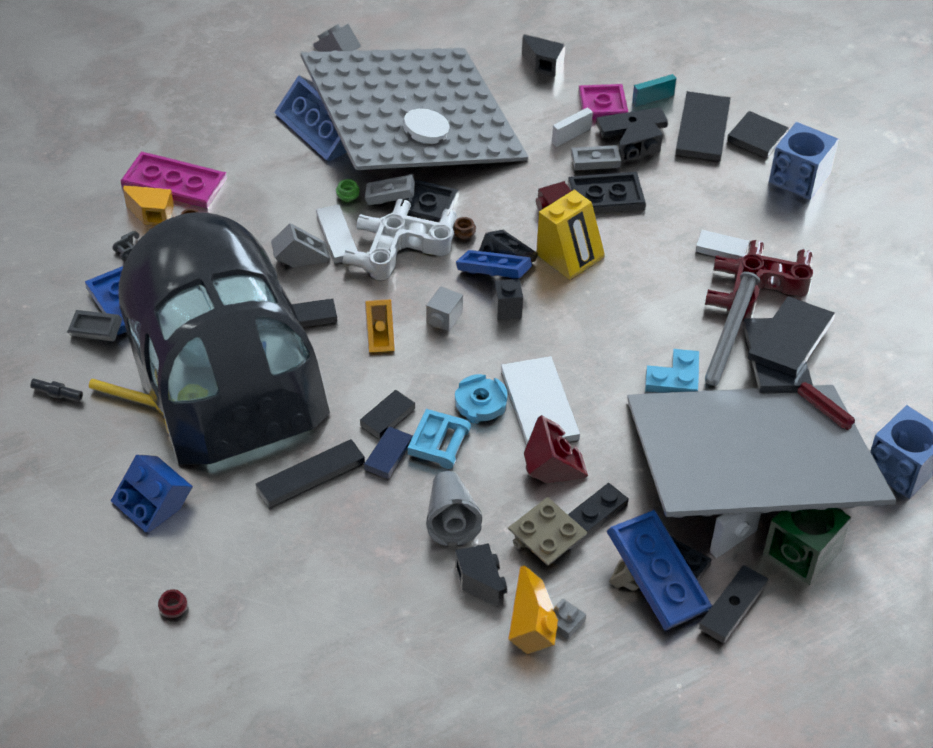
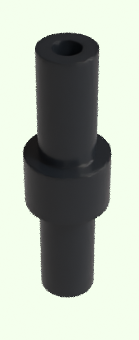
(56, 389)

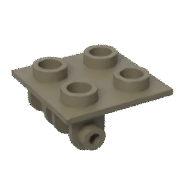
(546, 531)

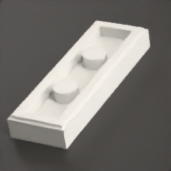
(335, 231)

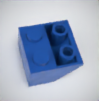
(150, 492)

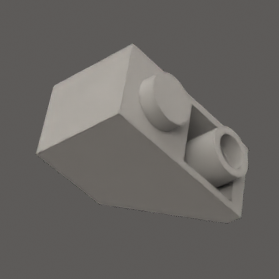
(337, 39)

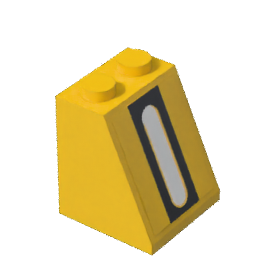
(569, 235)

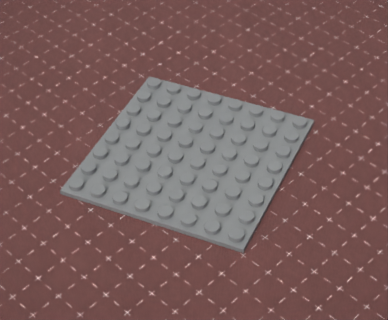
(376, 88)
(753, 453)

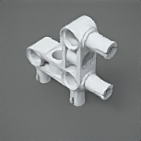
(397, 232)

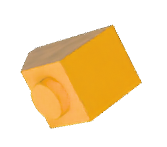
(379, 325)

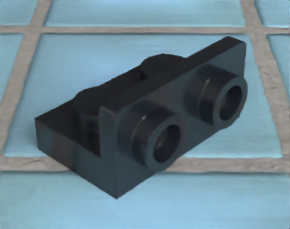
(505, 243)

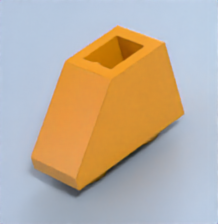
(149, 204)

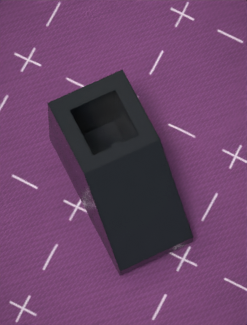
(543, 54)
(640, 140)
(479, 573)

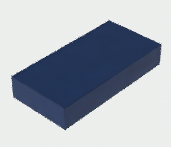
(388, 452)

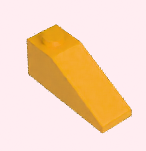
(533, 615)

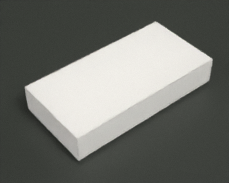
(572, 127)
(721, 245)

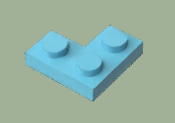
(679, 378)

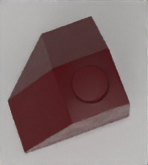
(551, 456)

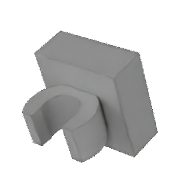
(568, 618)

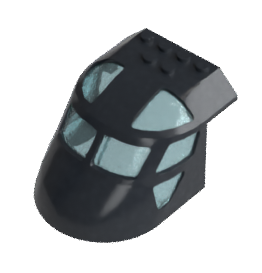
(217, 339)

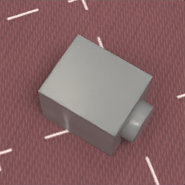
(444, 308)

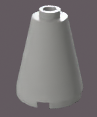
(452, 511)

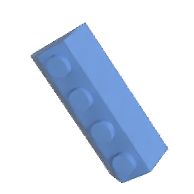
(308, 117)

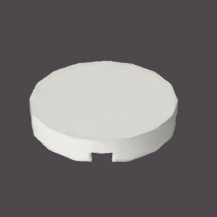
(426, 125)

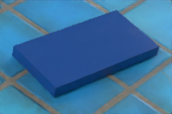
(659, 569)

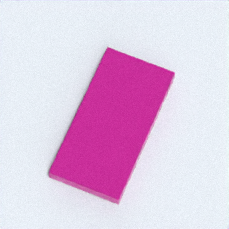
(187, 181)

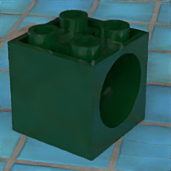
(806, 540)

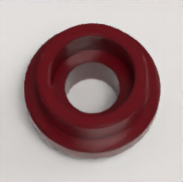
(172, 597)

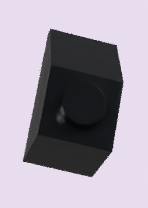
(507, 298)

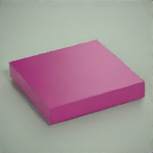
(603, 99)

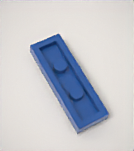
(494, 264)

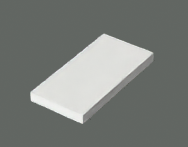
(538, 392)

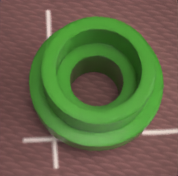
(347, 190)

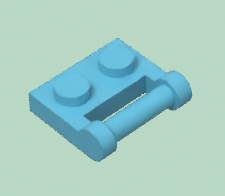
(431, 433)

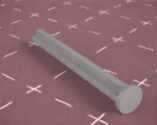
(731, 327)

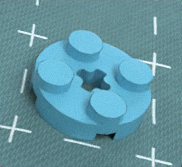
(480, 410)

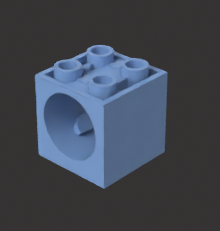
(803, 160)
(905, 451)

